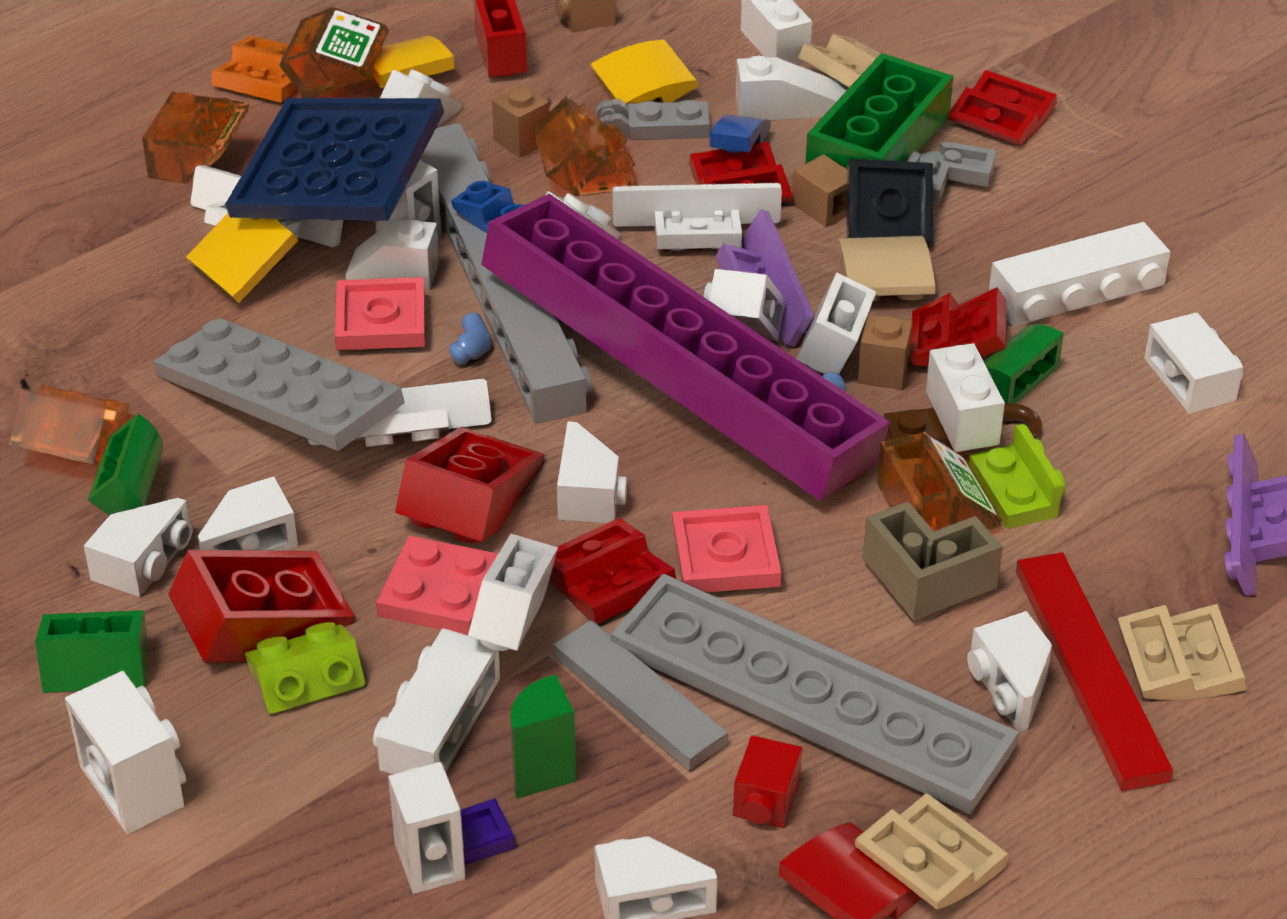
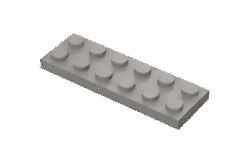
(279, 383)

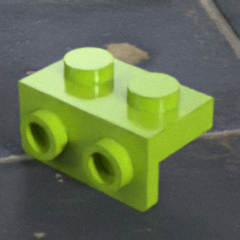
(306, 667)

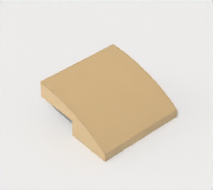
(841, 59)
(1182, 654)
(933, 852)

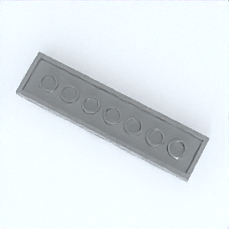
(817, 692)

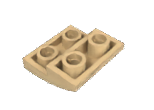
(889, 265)

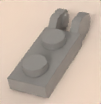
(657, 120)

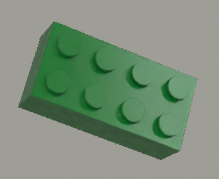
(883, 113)

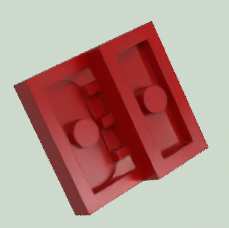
(1003, 107)
(740, 168)
(948, 324)
(607, 570)
(844, 878)

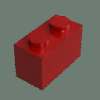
(500, 37)

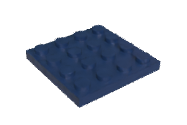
(336, 159)

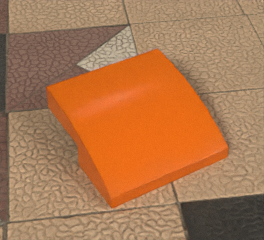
(255, 70)

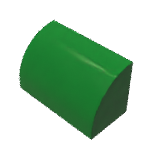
(1025, 361)
(127, 467)
(90, 647)
(542, 738)

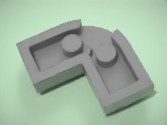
(958, 163)

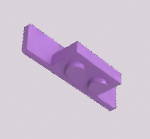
(767, 256)
(1258, 517)

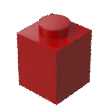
(767, 781)

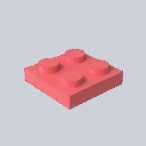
(380, 313)
(726, 548)
(434, 584)

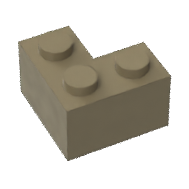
(930, 567)

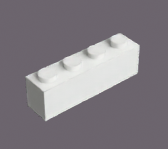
(1080, 273)

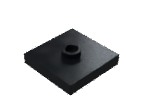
(889, 199)

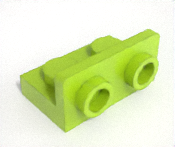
(1020, 480)

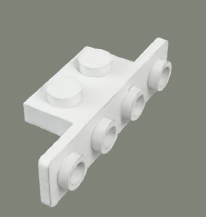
(213, 188)
(695, 213)
(431, 410)

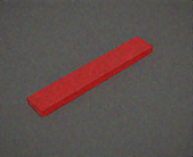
(1094, 672)

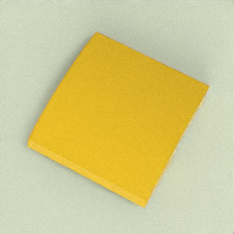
(420, 54)
(644, 73)
(241, 252)

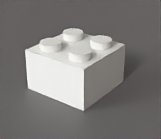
(127, 751)

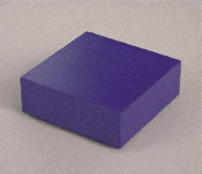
(485, 831)

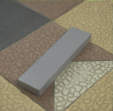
(640, 695)

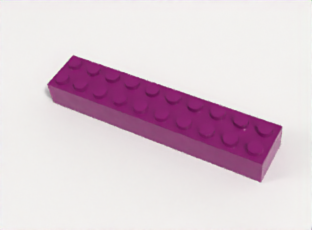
(686, 346)

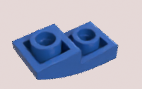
(738, 133)
(484, 203)

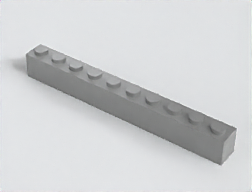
(527, 334)

